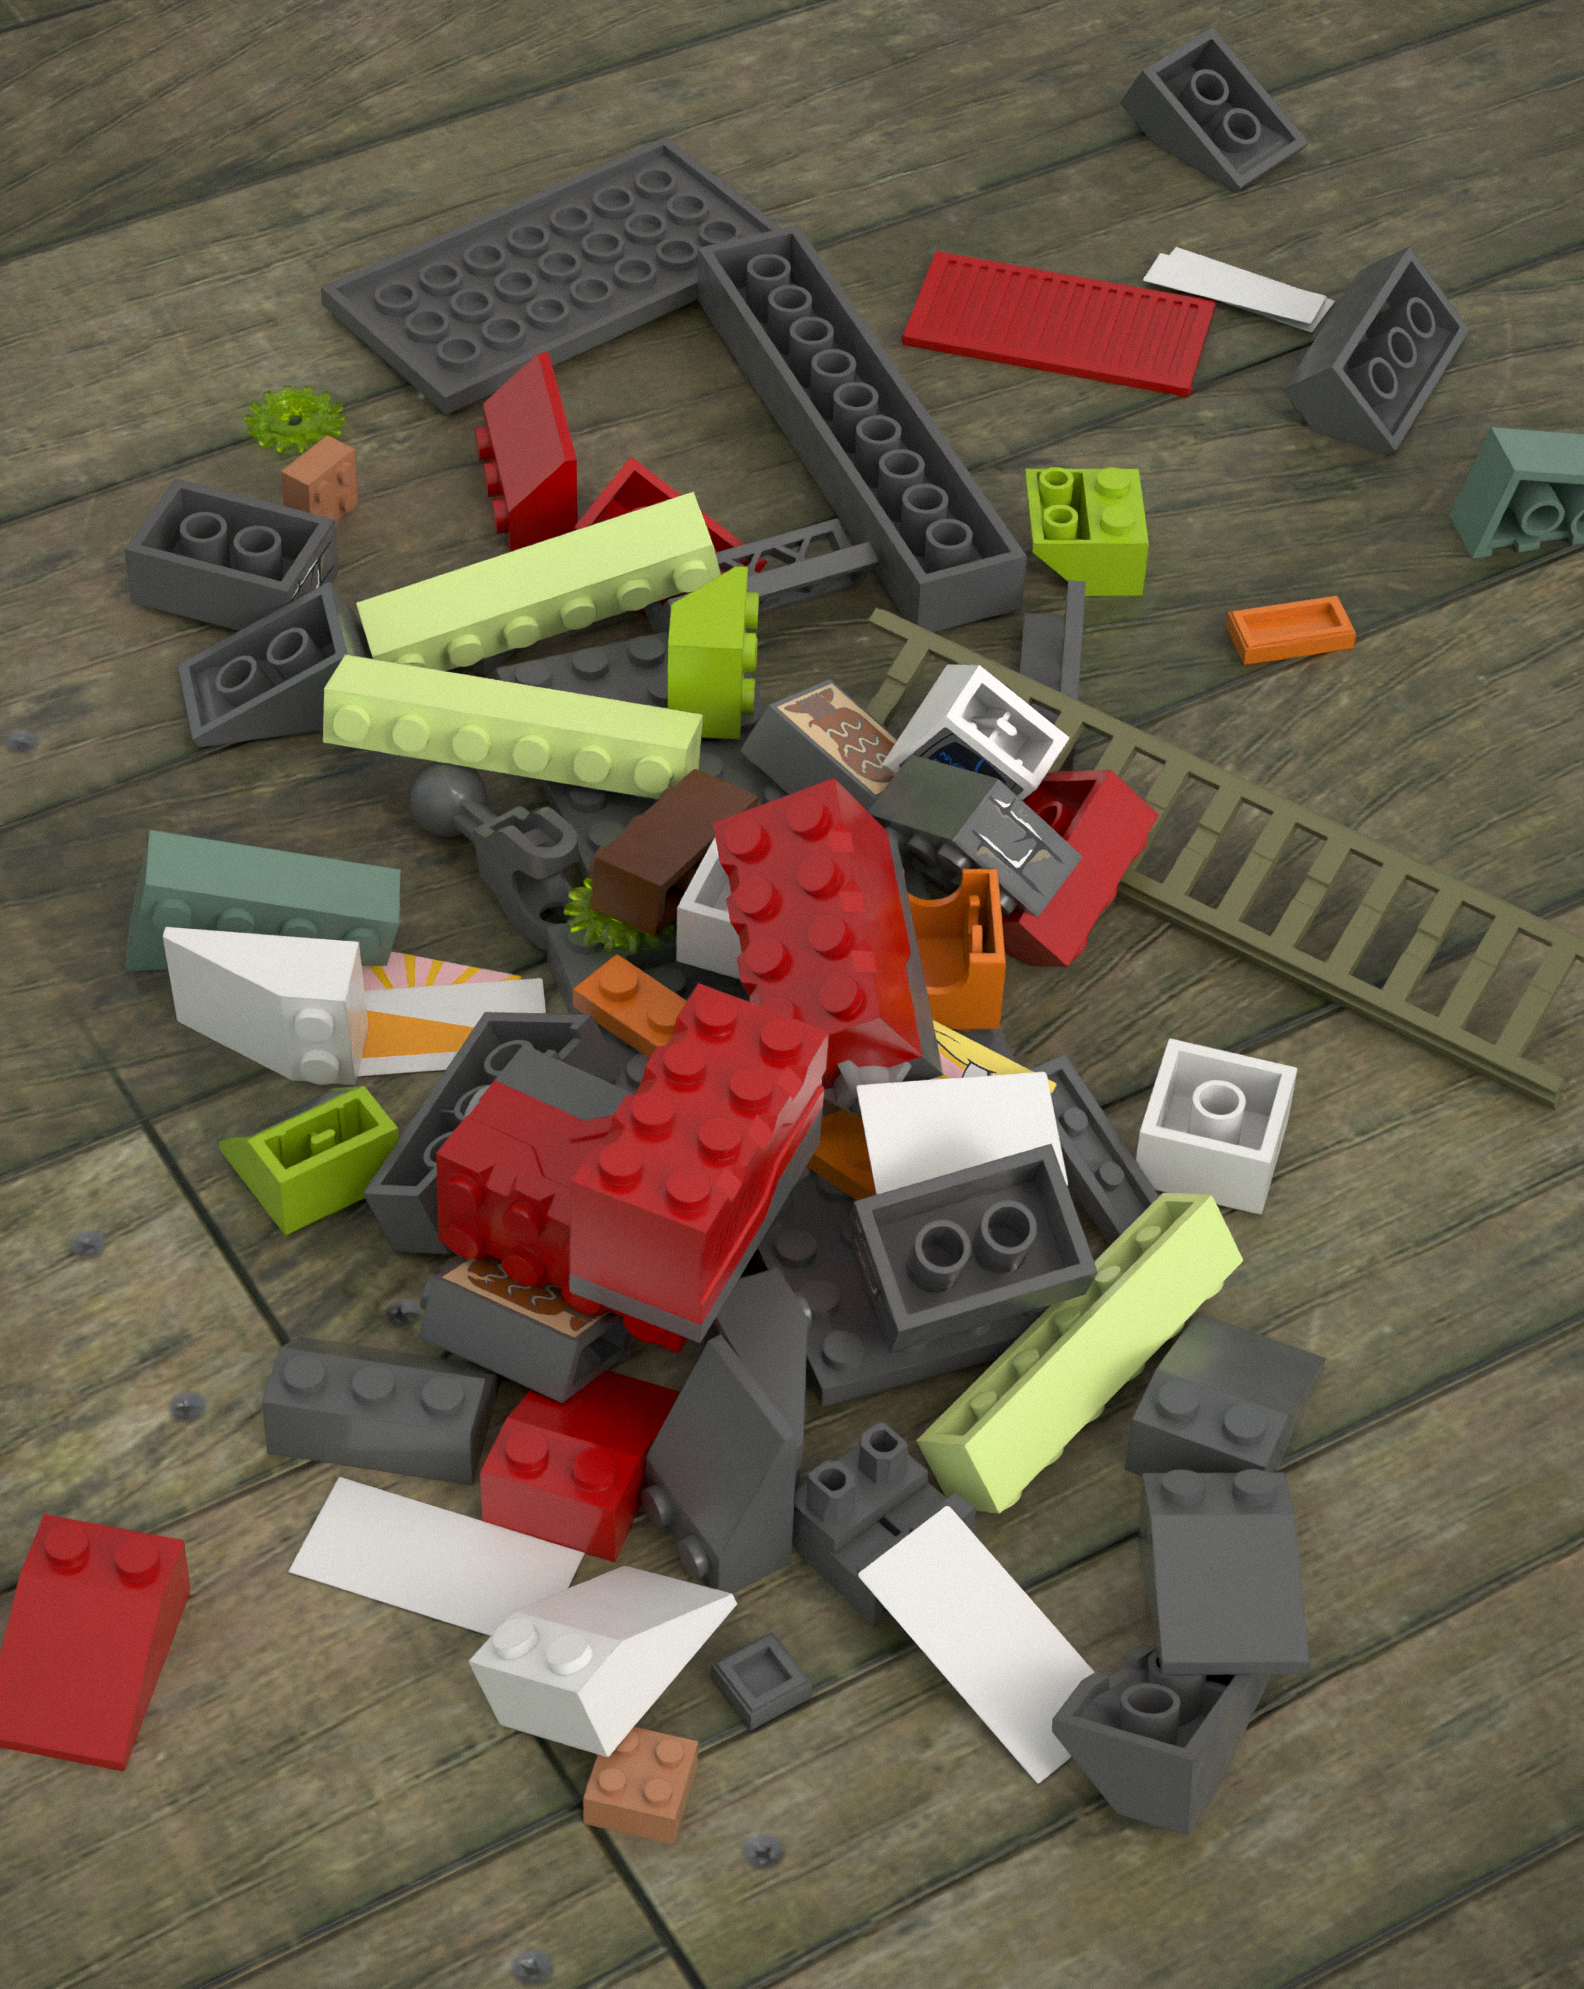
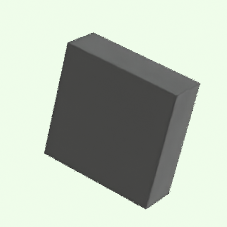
(761, 1681)

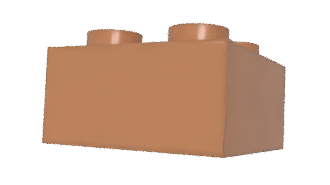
(322, 480)
(642, 1785)

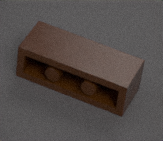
(656, 857)

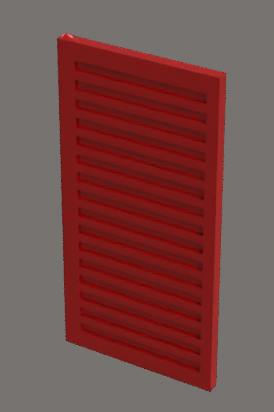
(1060, 323)

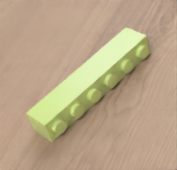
(543, 588)
(509, 727)
(1081, 1353)

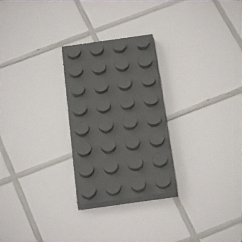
(544, 274)

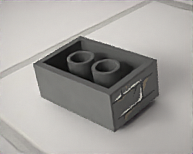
(227, 555)
(974, 822)
(971, 1247)

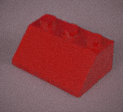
(528, 457)
(1109, 829)

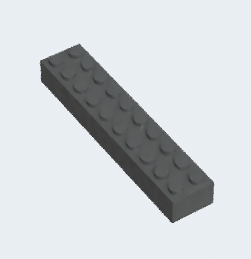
(861, 430)

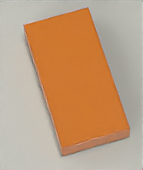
(1290, 630)

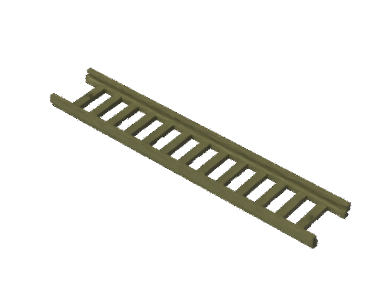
(1279, 951)

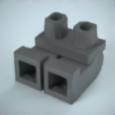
(862, 1509)

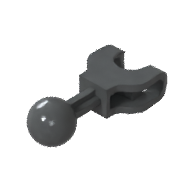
(516, 852)

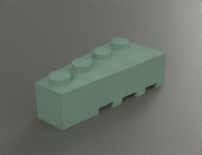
(1522, 492)

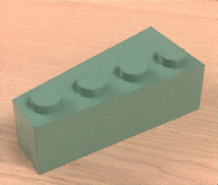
(258, 892)

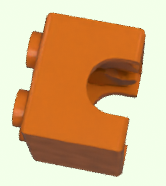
(963, 952)

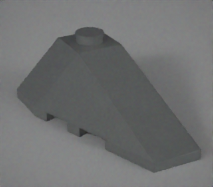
(1155, 1738)

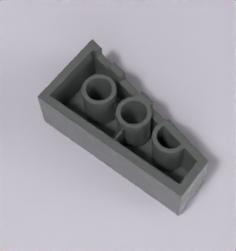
(406, 1184)

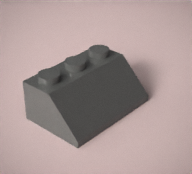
(379, 1409)

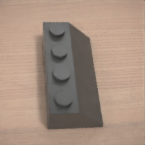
(1378, 355)

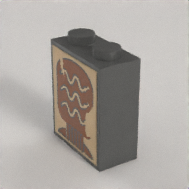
(822, 738)
(519, 1328)

